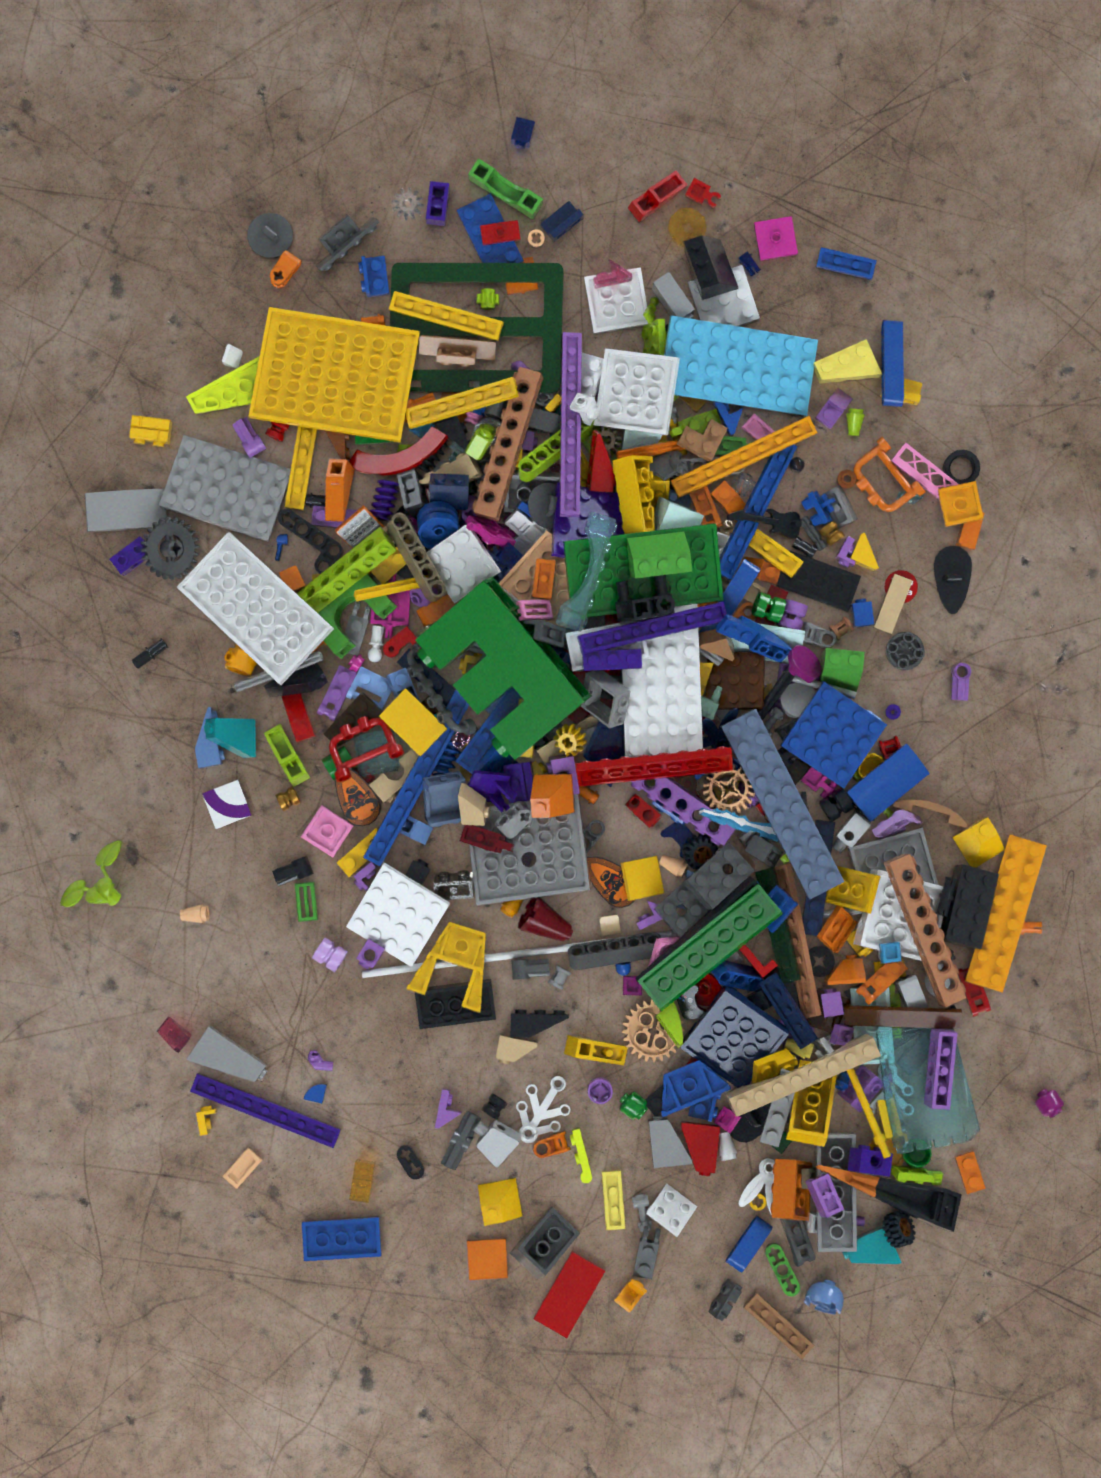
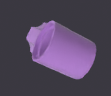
(250, 440)
(960, 685)

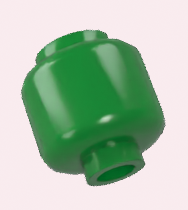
(633, 1105)

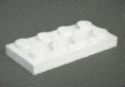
(574, 649)

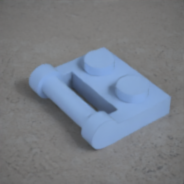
(373, 683)

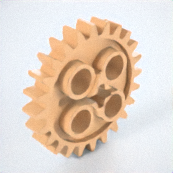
(635, 1026)

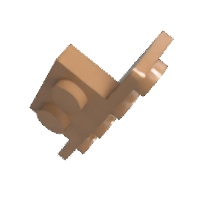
(457, 350)

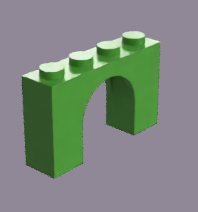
(337, 639)

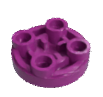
(804, 663)

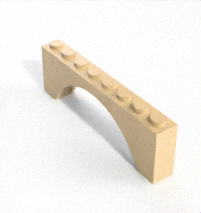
(846, 1057)

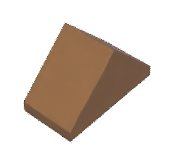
(717, 644)

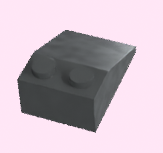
(545, 1243)

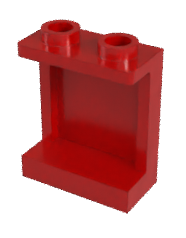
(762, 969)

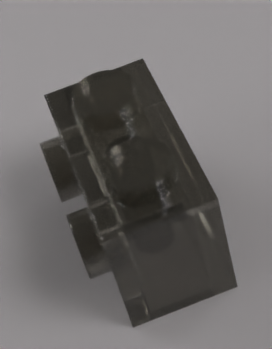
(454, 885)

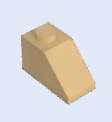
(472, 806)
(513, 1048)

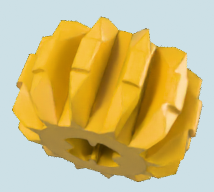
(570, 739)

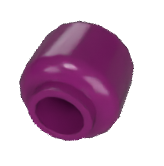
(1049, 1103)

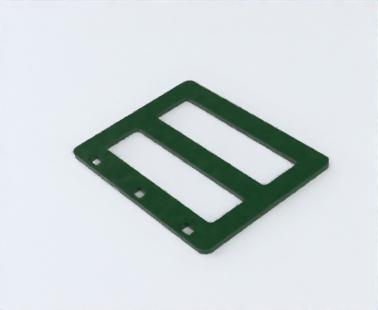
(547, 326)

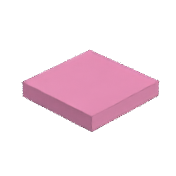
(327, 831)

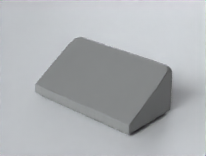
(843, 511)

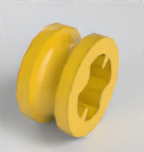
(754, 1207)

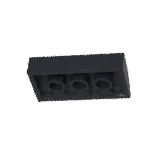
(444, 1005)

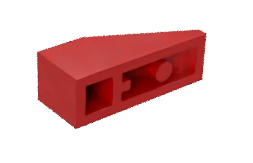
(600, 470)
(298, 717)

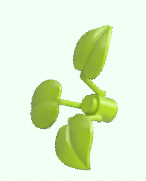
(103, 890)

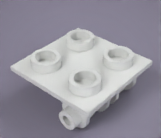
(671, 1210)

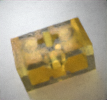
(362, 1180)

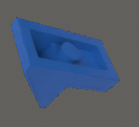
(729, 421)

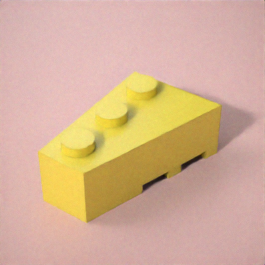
(848, 364)

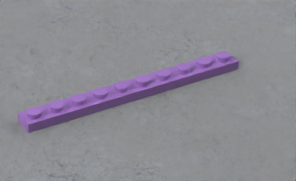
(570, 425)

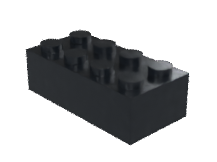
(970, 908)

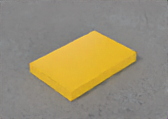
(413, 722)
(856, 891)

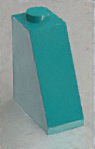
(233, 735)
(873, 1249)

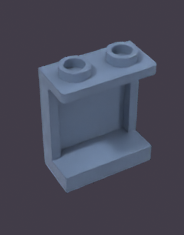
(441, 798)

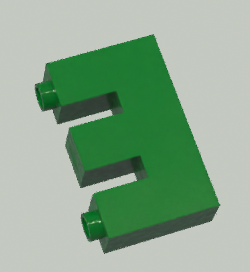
(512, 660)

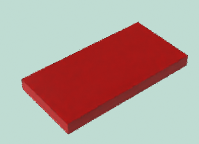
(569, 1294)

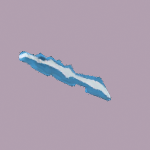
(739, 822)

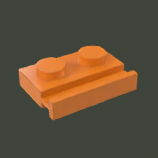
(837, 929)

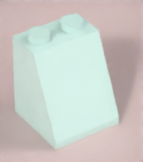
(673, 515)

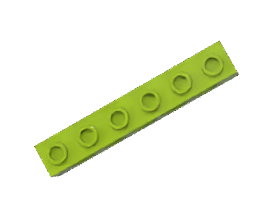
(348, 570)

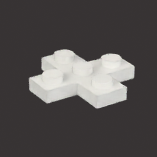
(526, 529)

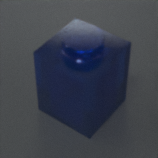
(522, 133)

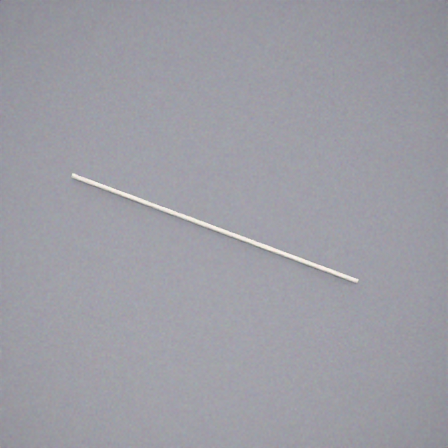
(521, 953)

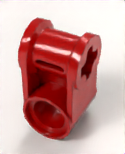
(886, 752)

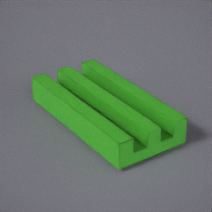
(298, 901)

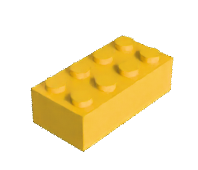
(811, 1112)

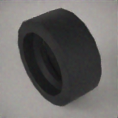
(965, 454)

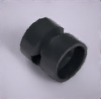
(836, 804)

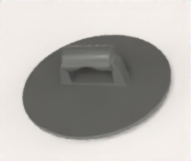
(270, 235)
(543, 504)

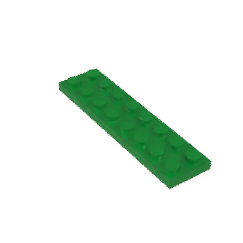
(710, 947)

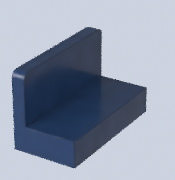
(562, 221)

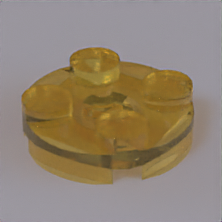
(685, 216)

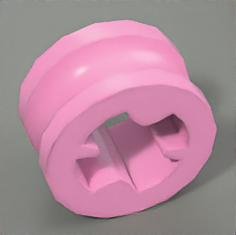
(472, 418)

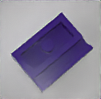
(520, 780)

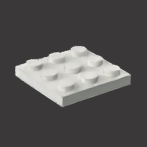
(617, 305)
(729, 308)
(462, 563)

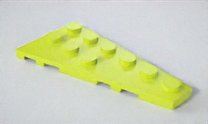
(226, 392)

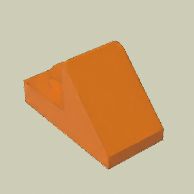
(768, 571)

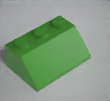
(658, 555)

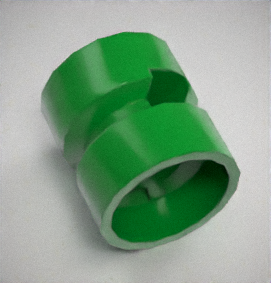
(775, 608)
(329, 764)

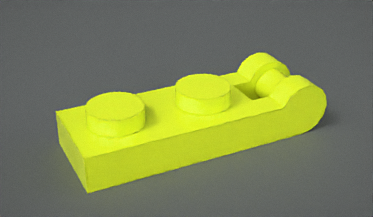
(581, 1156)

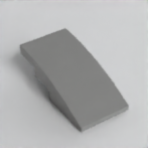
(123, 509)

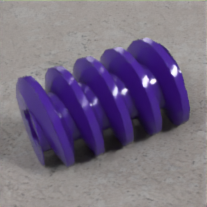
(384, 499)

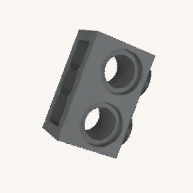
(412, 492)

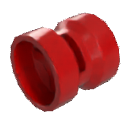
(275, 433)

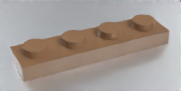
(778, 1326)

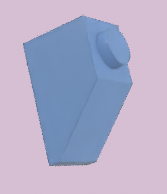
(416, 830)

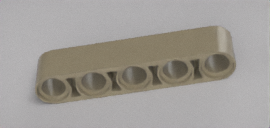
(416, 567)

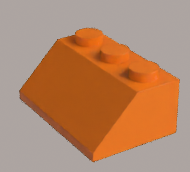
(788, 1196)

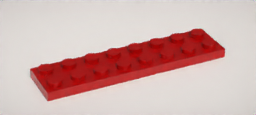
(655, 766)

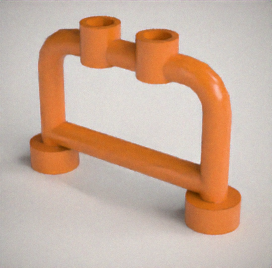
(874, 498)

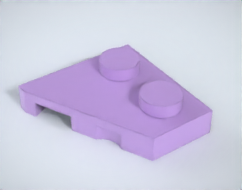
(895, 824)

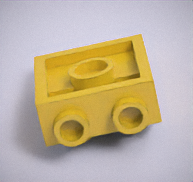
(771, 1065)

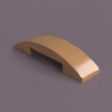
(952, 817)

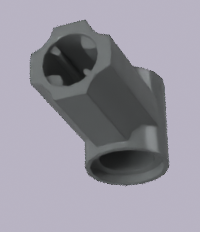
(529, 968)

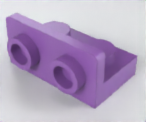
(870, 1084)

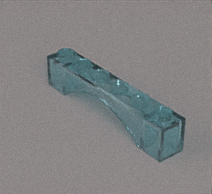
(574, 611)

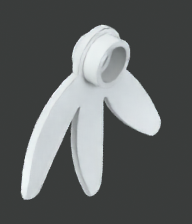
(757, 1183)

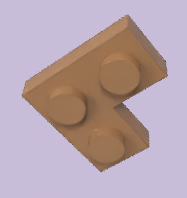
(703, 444)

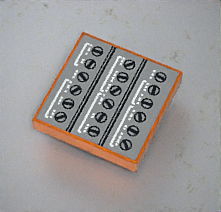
(358, 527)

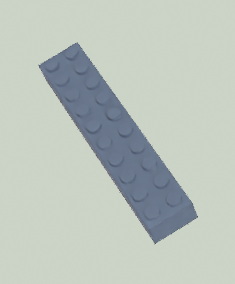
(782, 804)

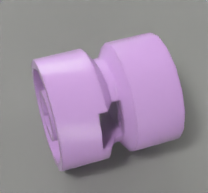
(329, 954)

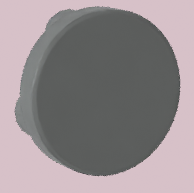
(905, 651)

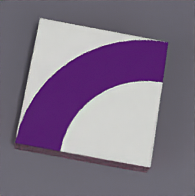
(227, 804)

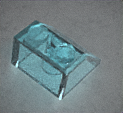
(380, 763)

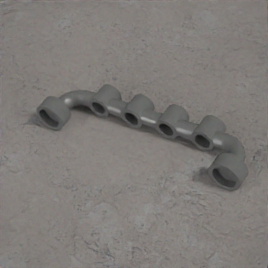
(435, 700)

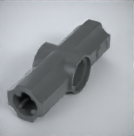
(460, 1140)

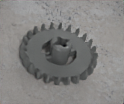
(183, 548)

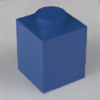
(862, 613)

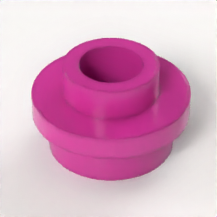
(356, 662)

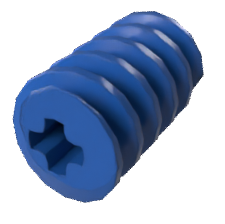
(446, 759)

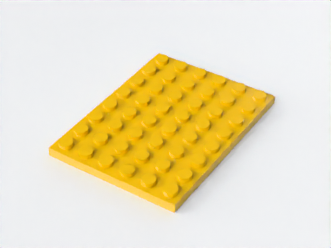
(334, 374)

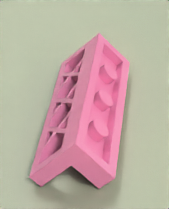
(915, 475)

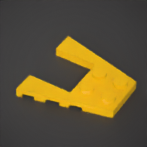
(459, 947)

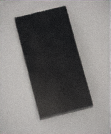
(821, 583)

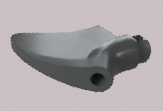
(668, 464)

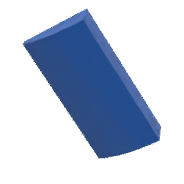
(887, 782)

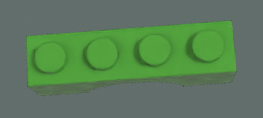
(515, 196)

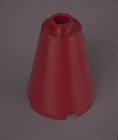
(544, 921)

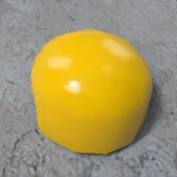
(870, 762)

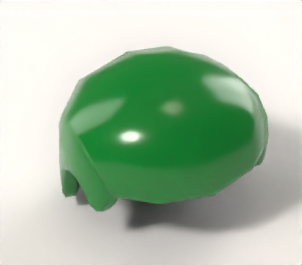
(917, 1159)

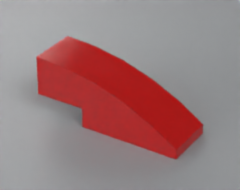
(657, 196)

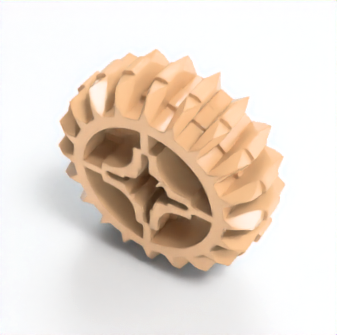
(735, 776)

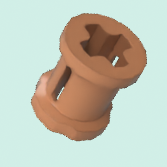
(841, 628)

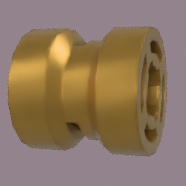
(835, 536)
(287, 798)

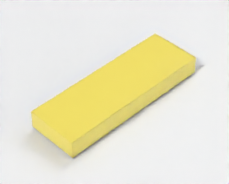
(613, 1200)

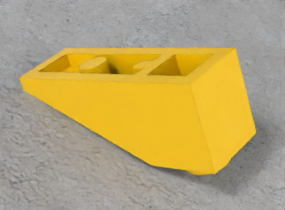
(595, 1050)

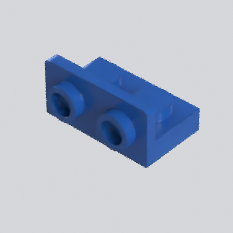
(375, 276)
(705, 1109)

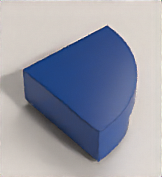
(316, 1093)

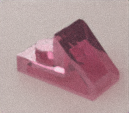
(617, 276)
(174, 1034)

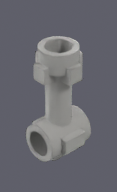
(641, 1202)

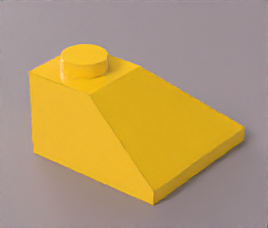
(979, 842)
(499, 1201)

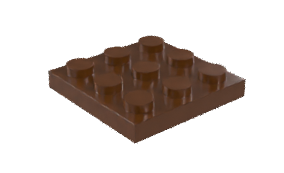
(740, 681)

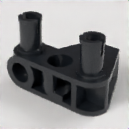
(649, 606)

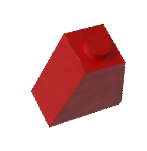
(702, 1145)

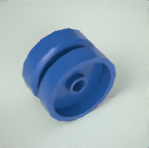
(436, 523)

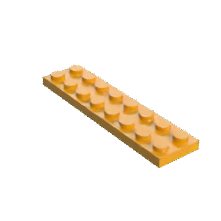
(1008, 911)

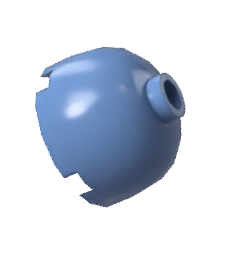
(825, 1297)

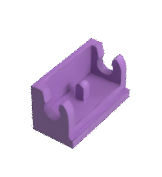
(824, 1195)

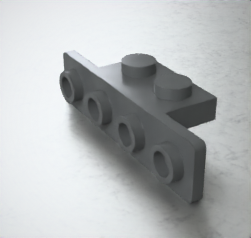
(341, 238)

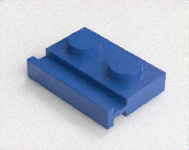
(784, 903)

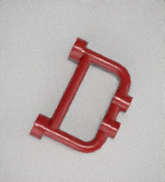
(364, 724)

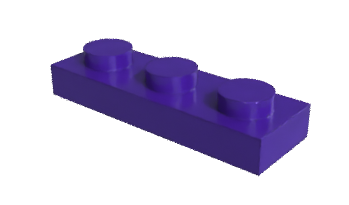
(613, 660)

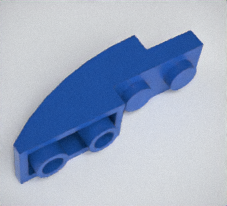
(755, 636)

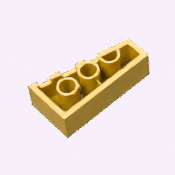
(634, 492)

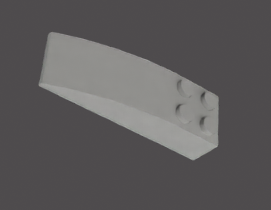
(838, 1231)

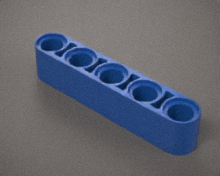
(892, 363)
(737, 589)

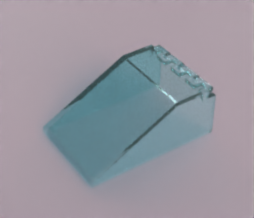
(903, 1076)

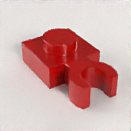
(699, 191)

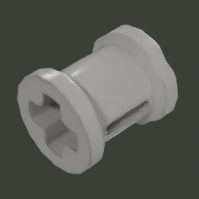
(559, 977)

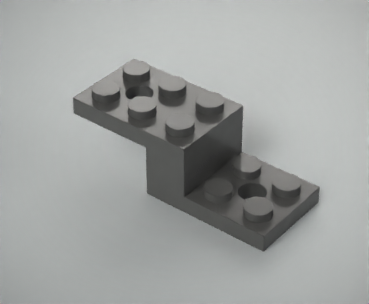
(704, 889)

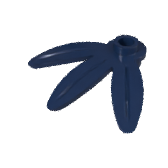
(716, 736)

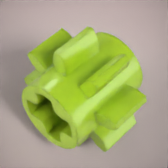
(487, 299)

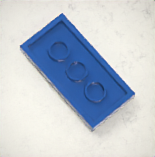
(485, 212)
(341, 1239)

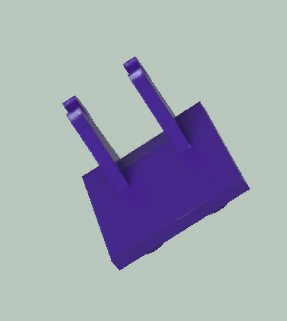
(491, 785)

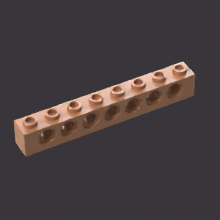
(493, 510)
(923, 942)

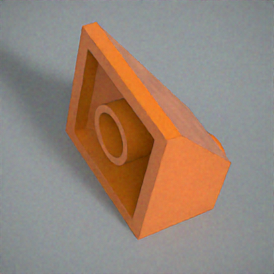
(552, 795)
(847, 971)

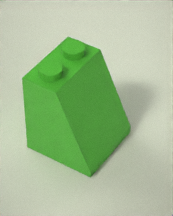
(842, 668)

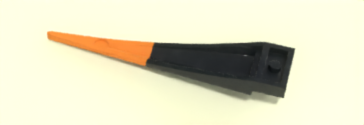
(926, 1203)

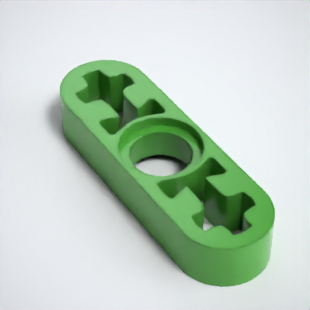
(793, 1280)

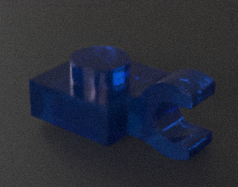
(508, 557)

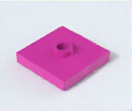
(775, 238)

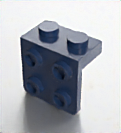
(450, 489)

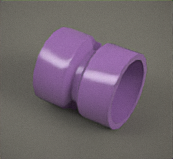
(794, 609)
(600, 1090)

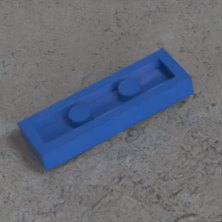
(846, 263)

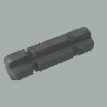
(813, 533)

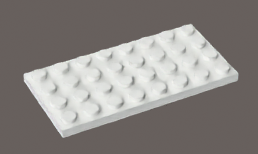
(255, 608)
(665, 696)

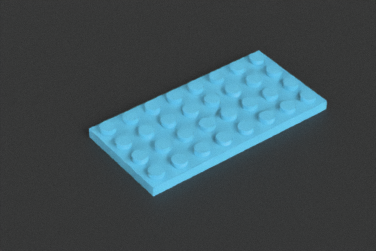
(742, 365)

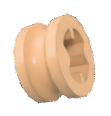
(530, 238)

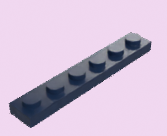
(814, 907)

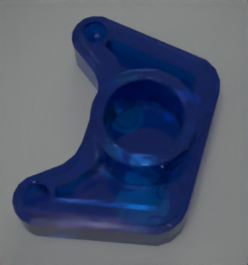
(679, 833)

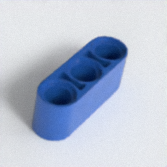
(737, 976)
(749, 1244)

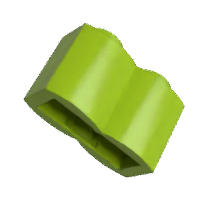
(480, 441)

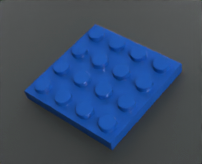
(833, 734)

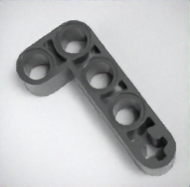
(540, 420)

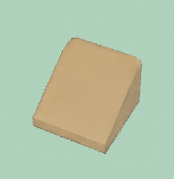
(609, 924)

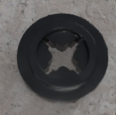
(829, 961)

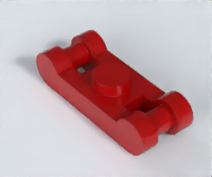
(973, 993)

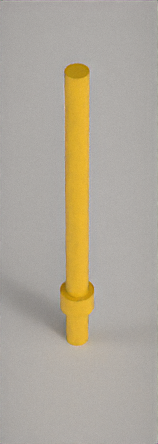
(879, 1138)

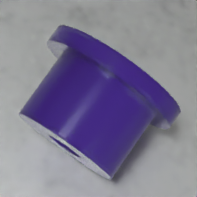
(895, 708)

